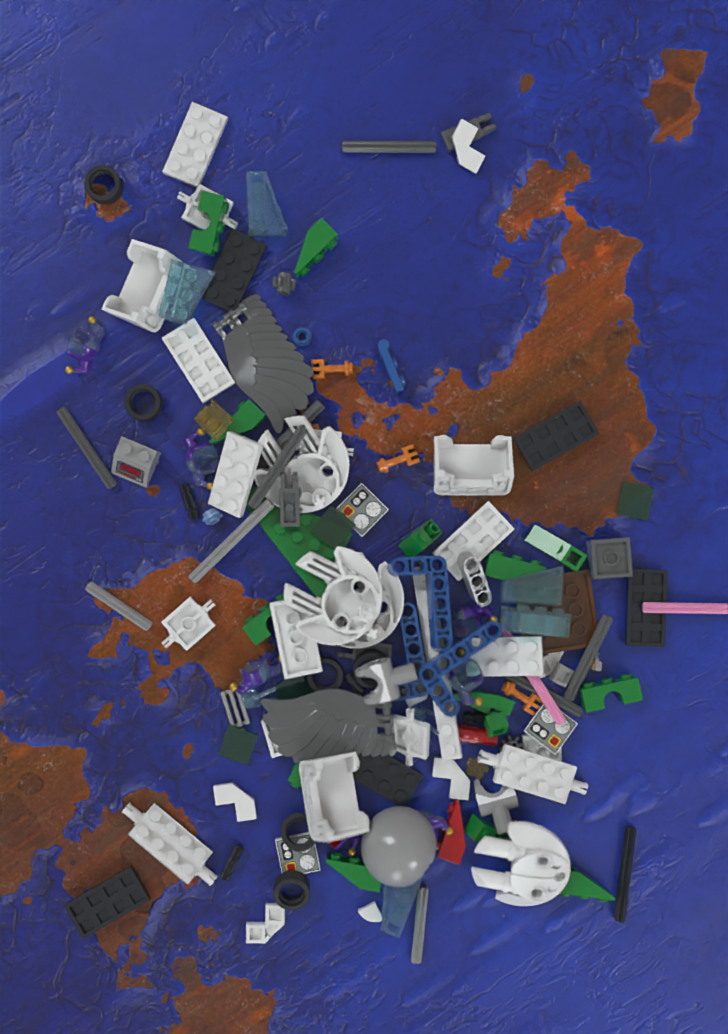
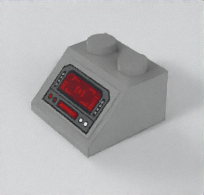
(134, 462)

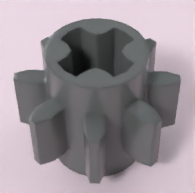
(284, 283)
(509, 740)

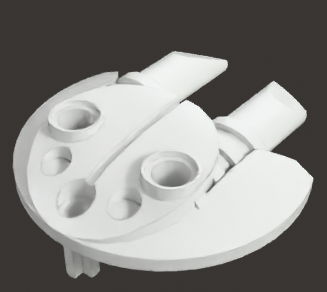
(315, 485)
(339, 599)
(386, 622)
(537, 867)

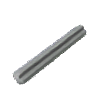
(118, 606)
(419, 926)

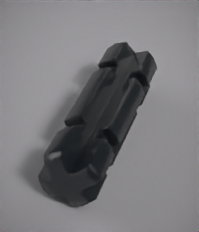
(189, 502)
(477, 717)
(231, 862)

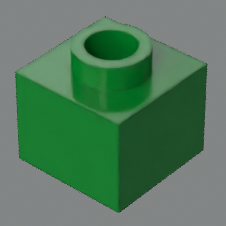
(495, 724)

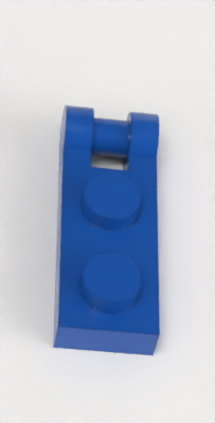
(391, 365)

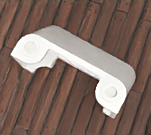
(143, 288)
(473, 467)
(332, 797)

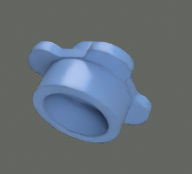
(211, 516)

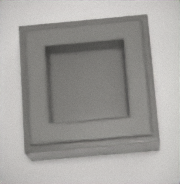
(561, 674)

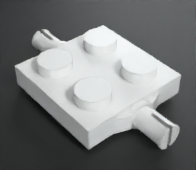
(197, 219)
(188, 623)
(411, 736)

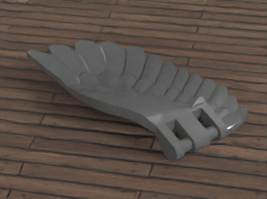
(265, 362)
(329, 725)

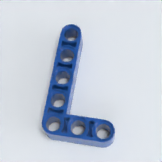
(432, 594)
(453, 661)
(412, 691)

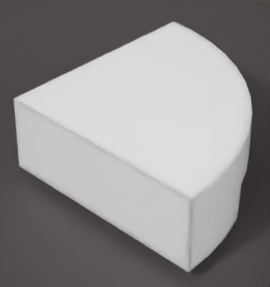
(371, 912)

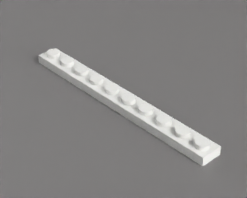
(446, 726)

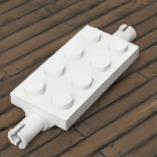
(533, 773)
(170, 843)

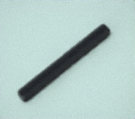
(625, 873)

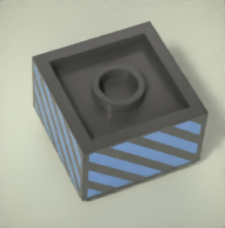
(609, 558)

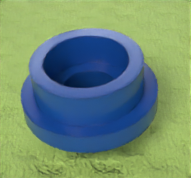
(302, 330)

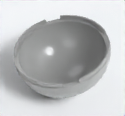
(398, 846)

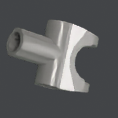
(387, 678)
(497, 805)

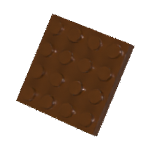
(579, 602)

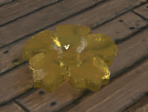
(476, 768)

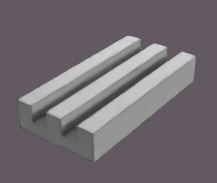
(228, 710)

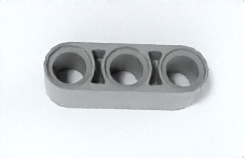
(480, 584)

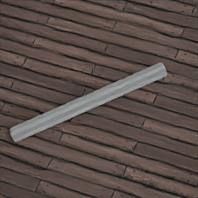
(231, 541)

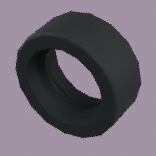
(95, 172)
(129, 400)
(367, 654)
(339, 678)
(285, 837)
(291, 903)

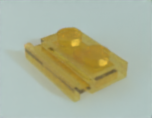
(214, 420)

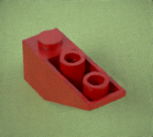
(452, 846)

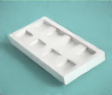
(195, 145)
(198, 360)
(235, 474)
(477, 535)
(511, 656)

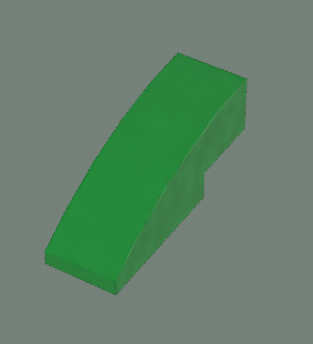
(490, 700)

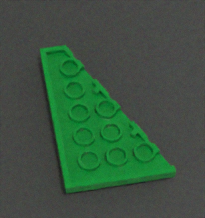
(297, 542)

